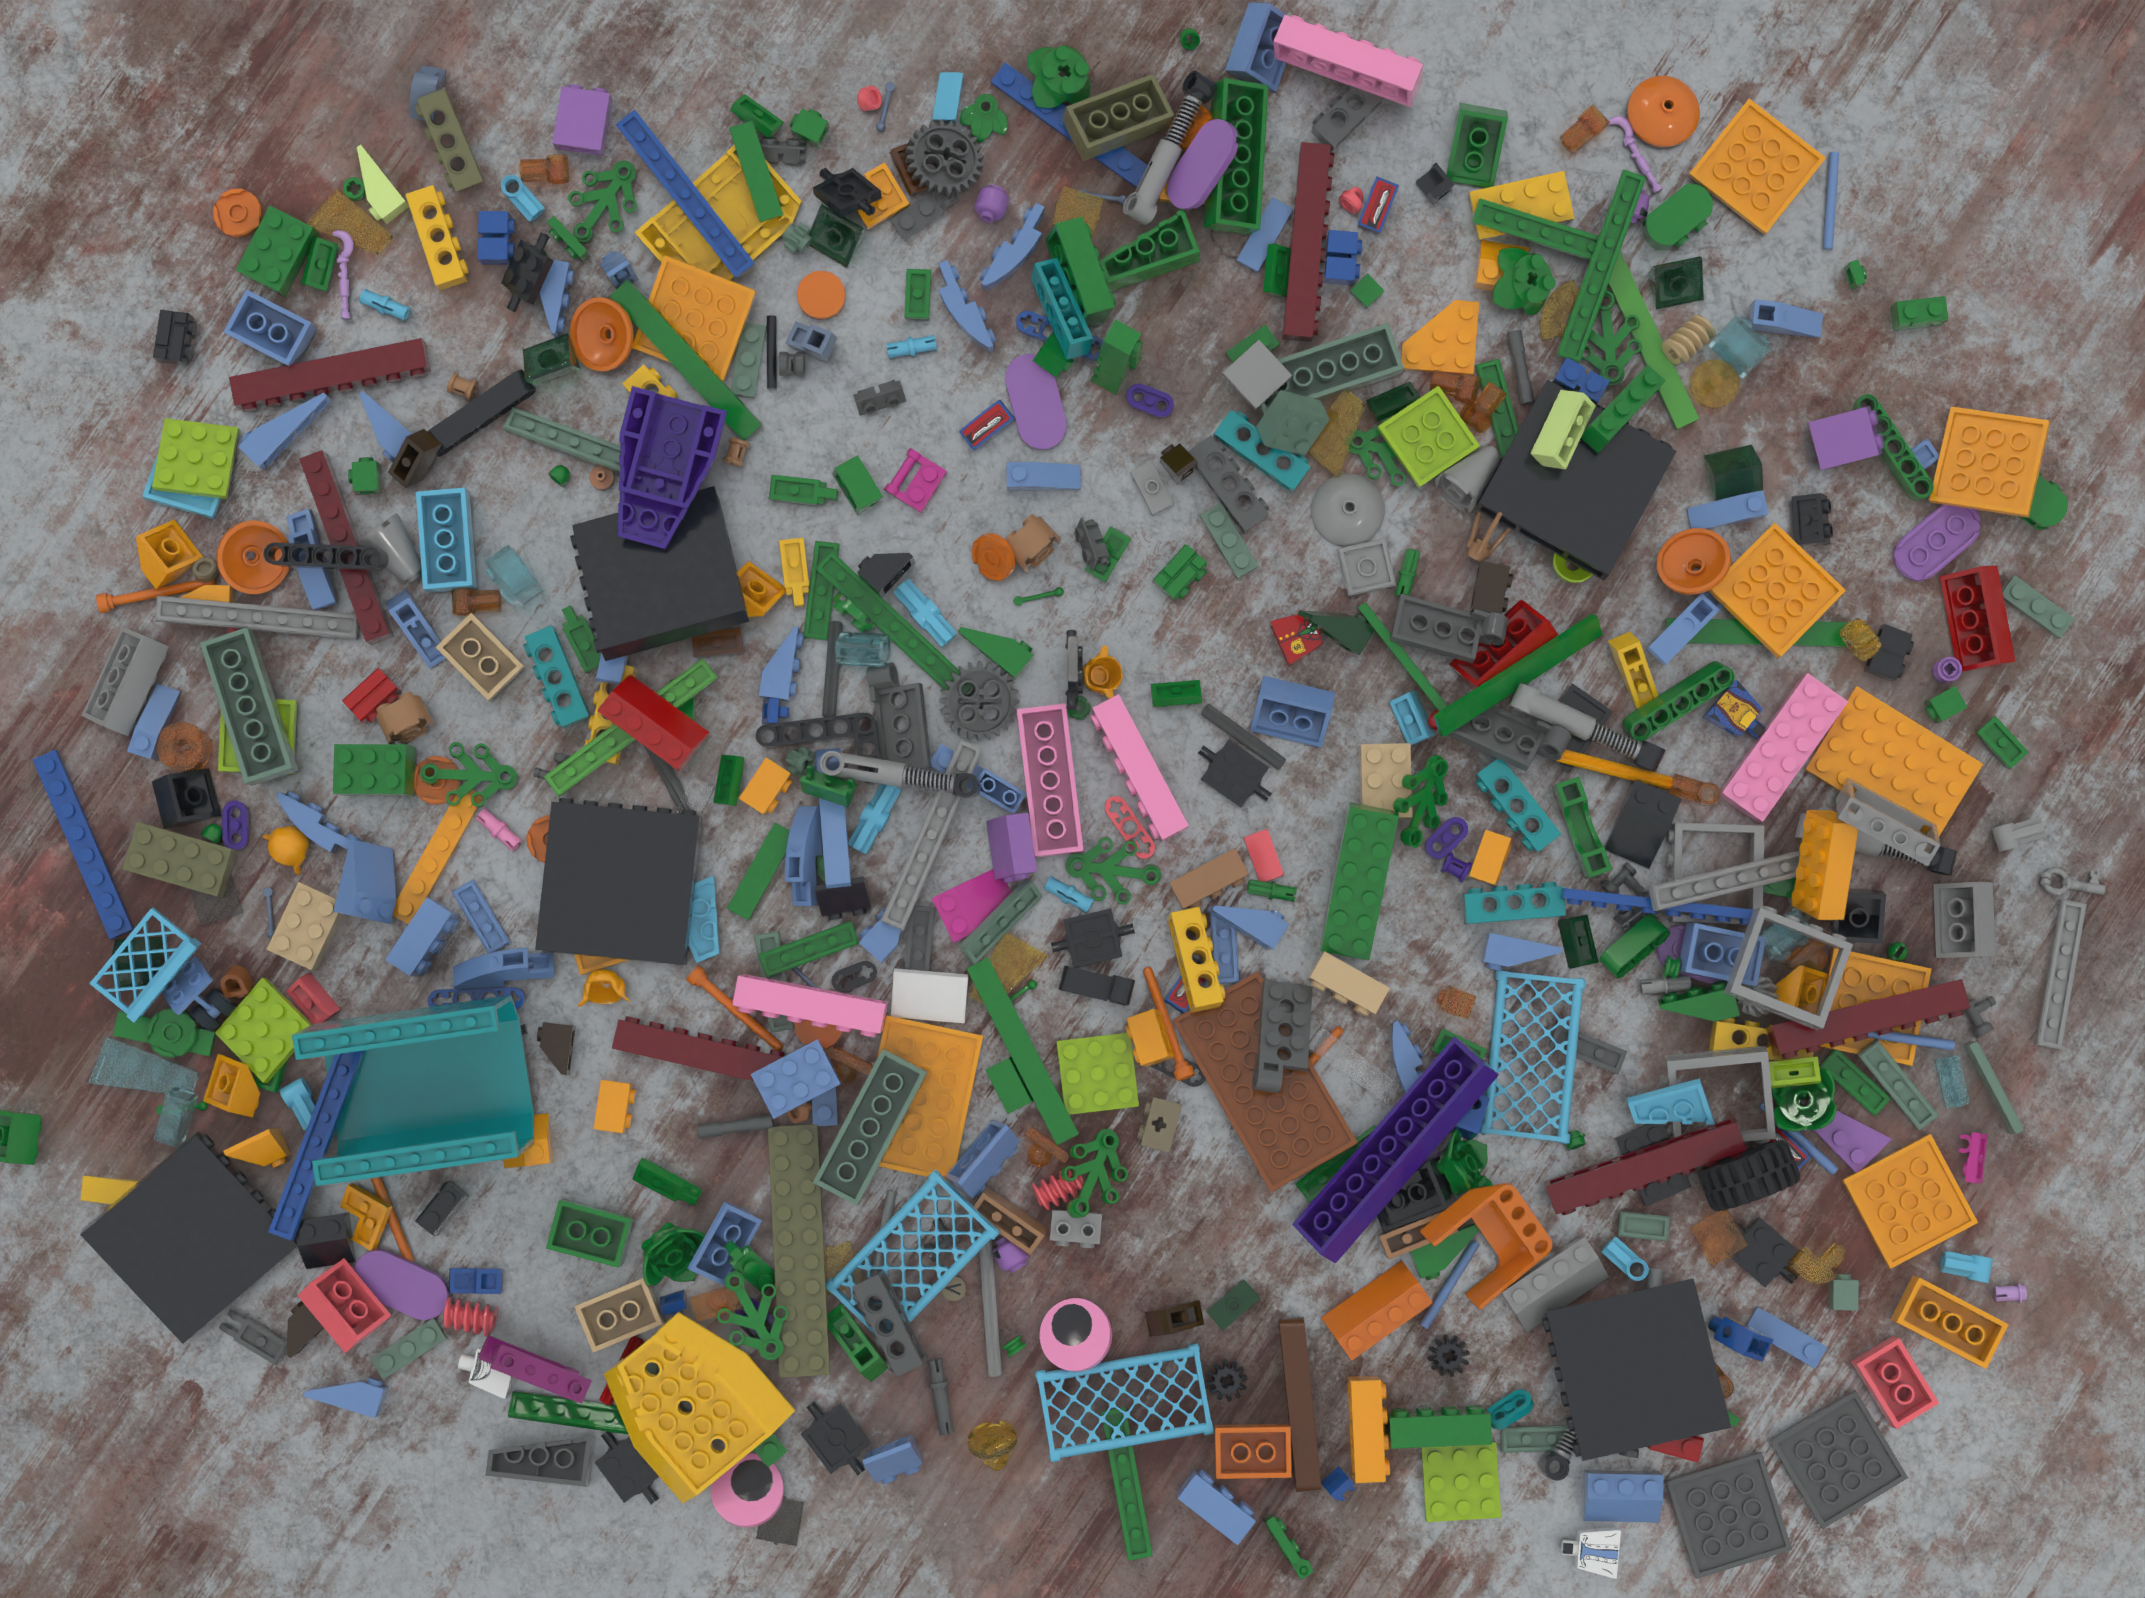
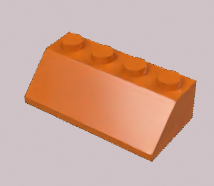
(1376, 1310)

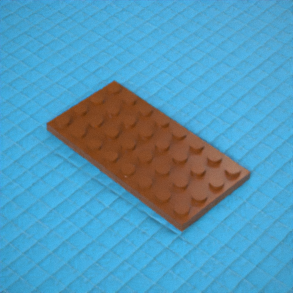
(1282, 1130)

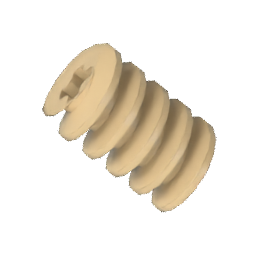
(1688, 339)

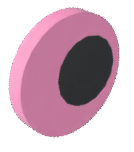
(1075, 1335)
(748, 1492)

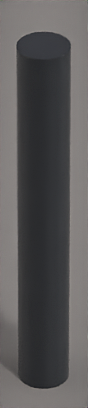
(771, 353)

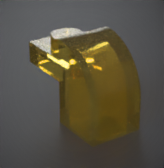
(1816, 1270)

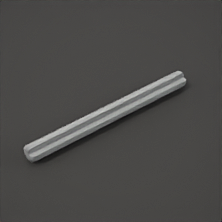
(990, 1309)

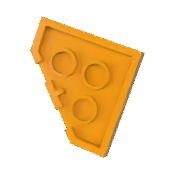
(1445, 341)

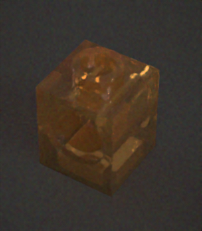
(1456, 1002)

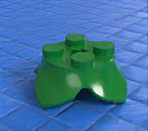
(1049, 88)
(1524, 281)
(1818, 1114)
(1463, 1164)
(670, 1253)

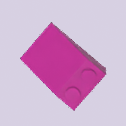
(970, 904)

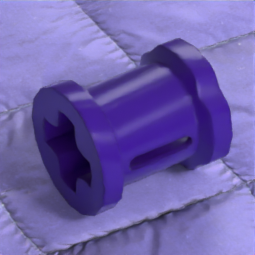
(1456, 867)

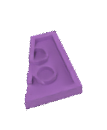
(1852, 1141)

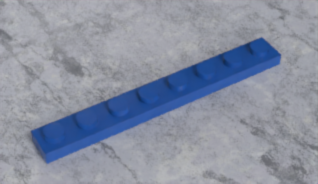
(1020, 90)
(685, 194)
(83, 844)
(1625, 902)
(315, 1144)

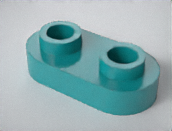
(1509, 1409)

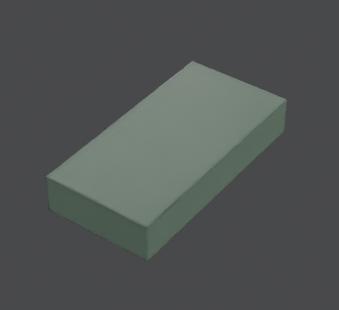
(1643, 1226)

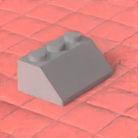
(1964, 920)

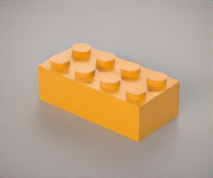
(1824, 865)
(1949, 1322)
(1366, 1429)

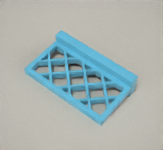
(161, 979)

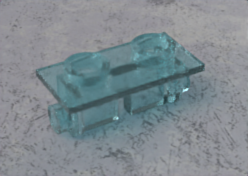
(1952, 1081)

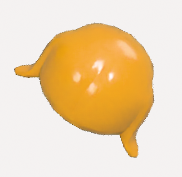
(1103, 673)
(288, 846)
(596, 993)

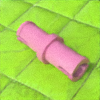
(499, 829)

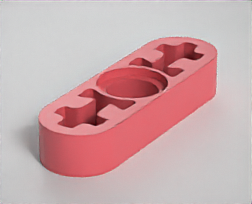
(1125, 808)

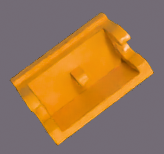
(1491, 858)

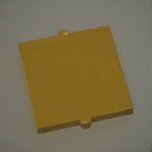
(1078, 204)
(836, 1259)

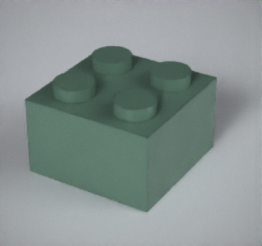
(1292, 422)

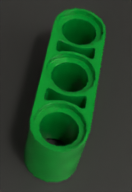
(1634, 946)

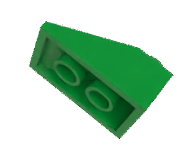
(1476, 145)

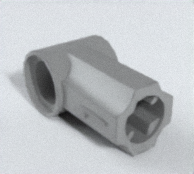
(2012, 835)

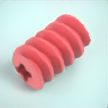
(1057, 1189)
(469, 1317)

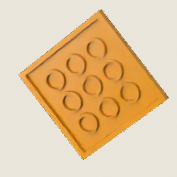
(1756, 166)
(702, 310)
(1989, 461)
(1777, 590)
(1872, 979)
(1909, 1201)

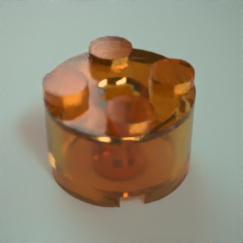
(177, 735)

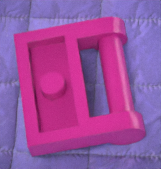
(923, 484)

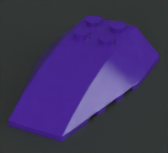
(662, 462)

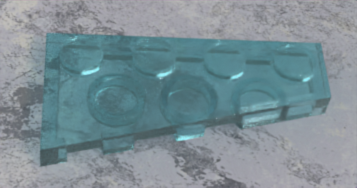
(136, 1069)

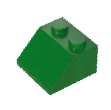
(19, 1137)

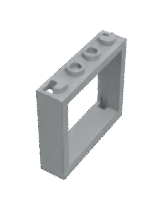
(1887, 822)
(1674, 861)
(1773, 1005)
(1723, 1058)

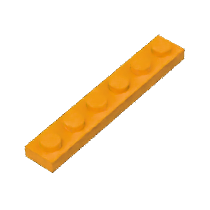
(435, 857)

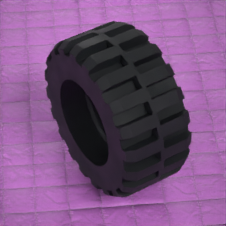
(1750, 1176)

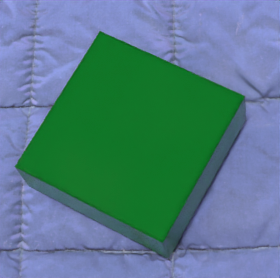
(1367, 291)

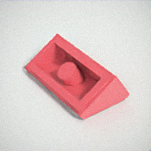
(1263, 856)
(313, 999)

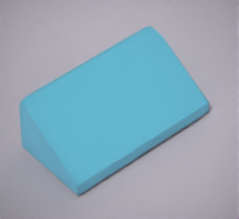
(948, 97)
(1412, 717)

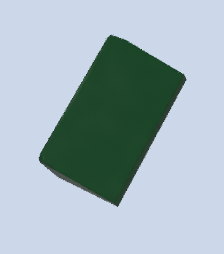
(1578, 941)

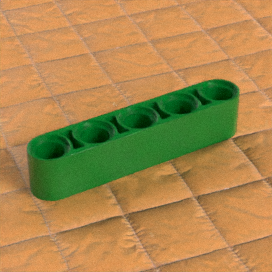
(1903, 455)
(1689, 700)

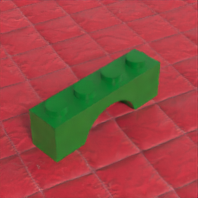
(1622, 408)
(1581, 830)

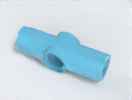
(925, 613)
(874, 818)

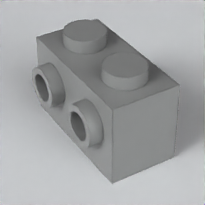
(1081, 1230)

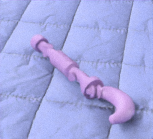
(1640, 160)
(343, 260)

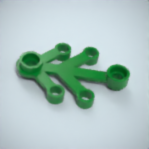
(606, 198)
(1611, 343)
(1383, 450)
(472, 775)
(1424, 798)
(1109, 868)
(1095, 1171)
(755, 1319)

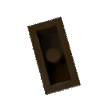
(1178, 462)
(557, 1044)
(1174, 1318)
(301, 1329)

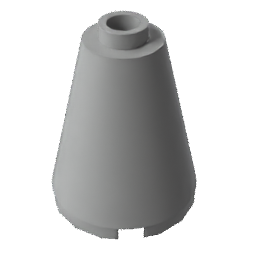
(1469, 478)
(394, 540)

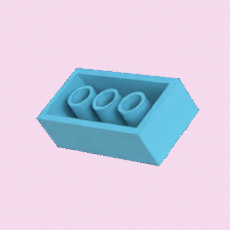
(446, 540)

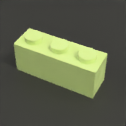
(1563, 429)

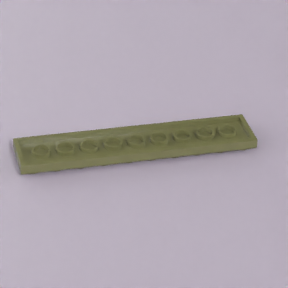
(799, 1250)

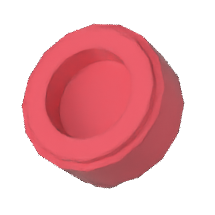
(869, 98)
(1350, 201)

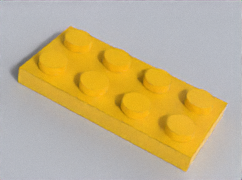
(1539, 196)

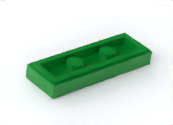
(1855, 1082)

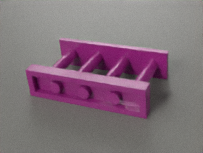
(534, 1369)

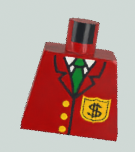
(1295, 637)

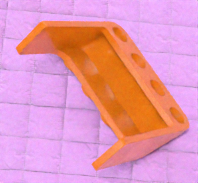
(1507, 1227)

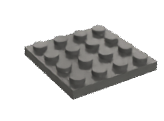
(1838, 1459)
(1728, 1515)

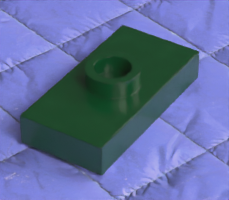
(1392, 401)
(1233, 1305)

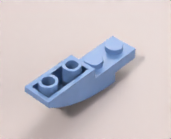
(1011, 257)
(966, 316)
(315, 581)
(1685, 627)
(992, 787)
(311, 820)
(801, 852)
(504, 965)
(1404, 1055)

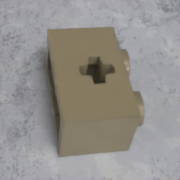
(1170, 1113)

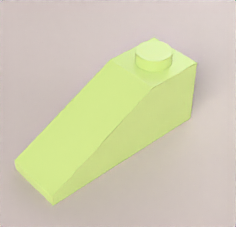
(380, 193)

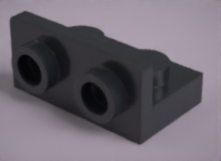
(1812, 519)

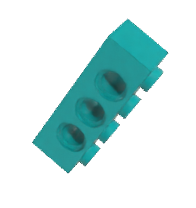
(1061, 308)
(1288, 478)
(577, 710)
(1546, 830)
(1475, 913)

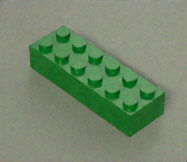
(1237, 197)
(1359, 881)

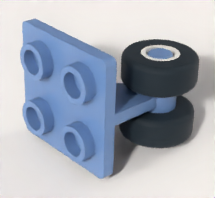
(187, 987)

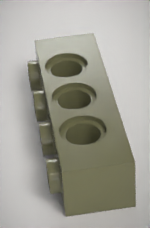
(456, 178)

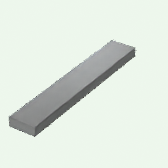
(2060, 974)

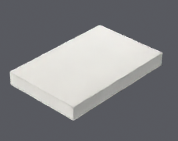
(929, 995)

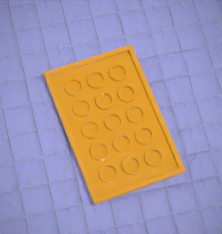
(1894, 759)
(937, 1117)

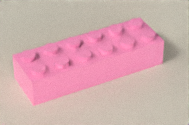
(1348, 60)
(1782, 748)
(1139, 767)
(1050, 780)
(810, 1003)

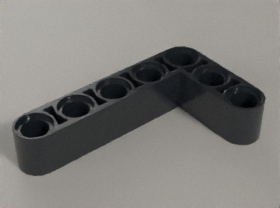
(828, 734)
(1097, 986)

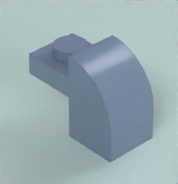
(423, 82)
(812, 340)

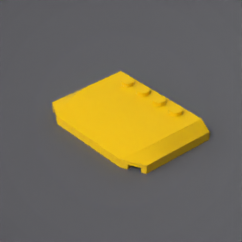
(729, 196)

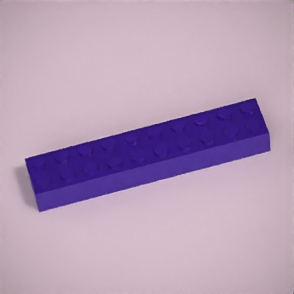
(1395, 1150)

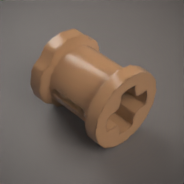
(462, 386)
(736, 452)

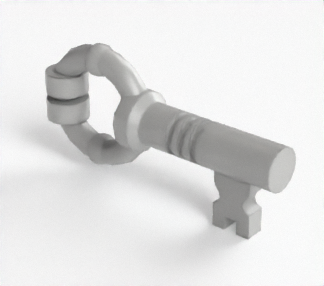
(2068, 883)

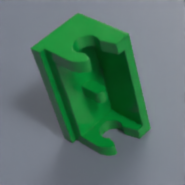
(857, 484)
(828, 787)
(1009, 1085)

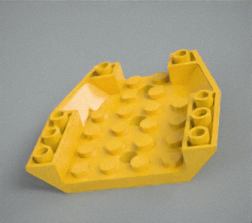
(727, 1398)

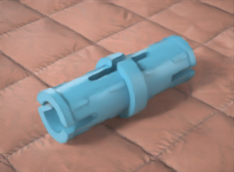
(385, 305)
(911, 346)
(1068, 894)

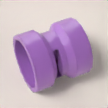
(1943, 673)

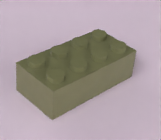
(1118, 117)
(180, 859)

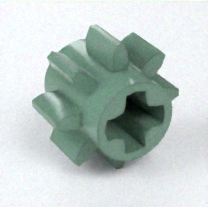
(797, 237)
(798, 760)

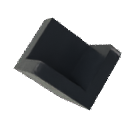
(1435, 184)

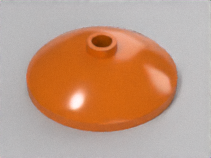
(1653, 120)
(592, 338)
(1689, 551)
(253, 574)

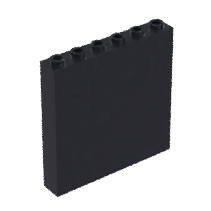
(1581, 509)
(657, 594)
(619, 882)
(189, 1236)
(1636, 1370)

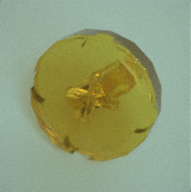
(1714, 384)
(992, 1442)

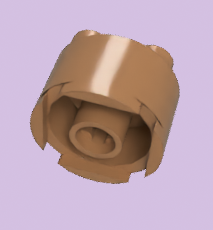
(1032, 542)
(404, 718)

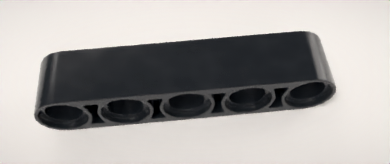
(482, 411)
(315, 552)

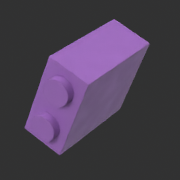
(582, 120)
(1846, 437)
(1011, 847)

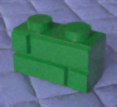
(1919, 313)
(1180, 573)

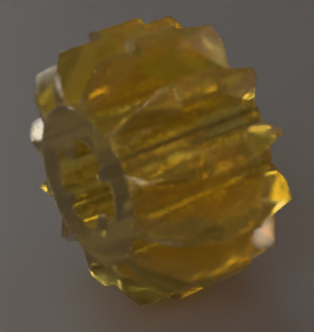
(1860, 639)

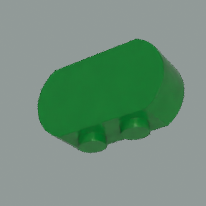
(1678, 217)
(2048, 505)

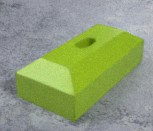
(1806, 1067)

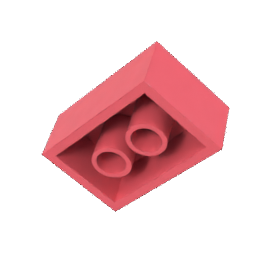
(344, 1305)
(1894, 1382)

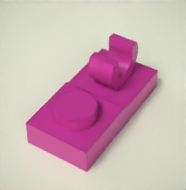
(1974, 1167)

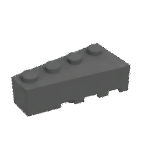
(550, 1462)

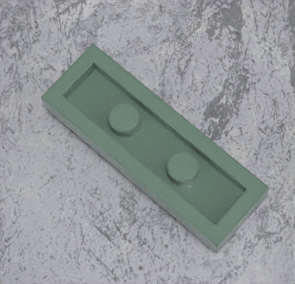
(748, 360)
(1229, 540)
(2037, 607)
(408, 1348)

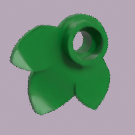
(983, 121)

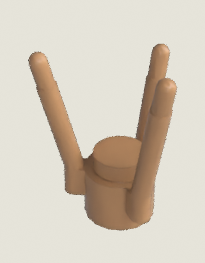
(1480, 548)

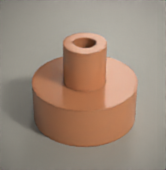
(603, 483)
(800, 1113)

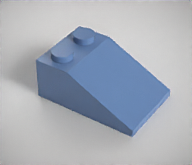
(367, 883)
(1713, 951)
(892, 1459)

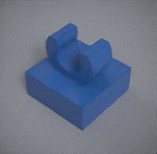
(772, 711)
(673, 1303)
(1337, 1484)

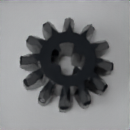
(1451, 1363)
(1229, 1388)

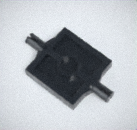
(847, 192)
(527, 271)
(1075, 669)
(1234, 773)
(1092, 938)
(1766, 1253)
(835, 1438)
(626, 1469)

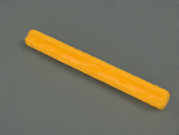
(1616, 769)

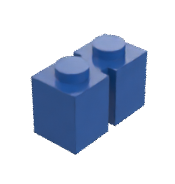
(496, 231)
(1341, 257)
(1572, 375)

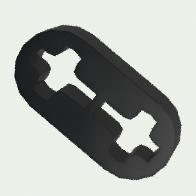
(852, 970)

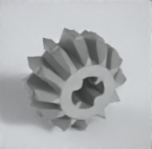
(1765, 987)

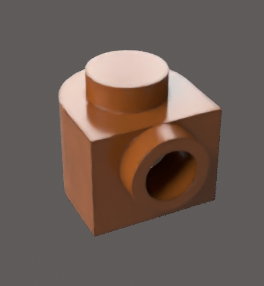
(236, 982)

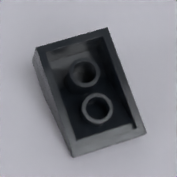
(1642, 823)
(1419, 1197)

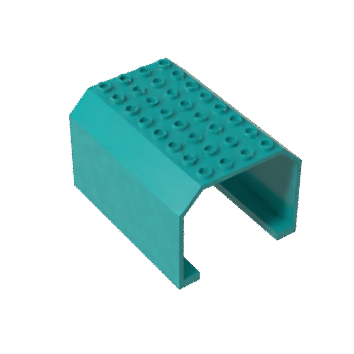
(429, 1091)

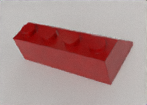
(1977, 618)
(1524, 634)
(653, 722)

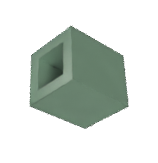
(1843, 1293)

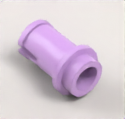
(2010, 1293)

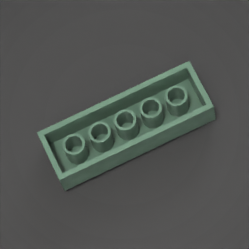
(1341, 365)
(249, 706)
(870, 1127)

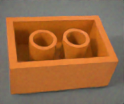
(1252, 1451)

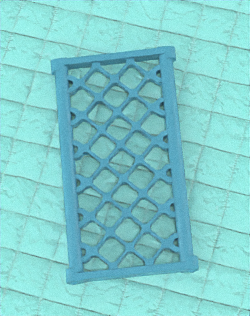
(1499, 1010)
(906, 1210)
(1124, 1441)

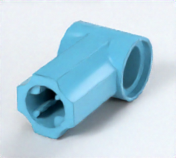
(523, 199)
(299, 1098)
(1623, 1258)
(1972, 1266)

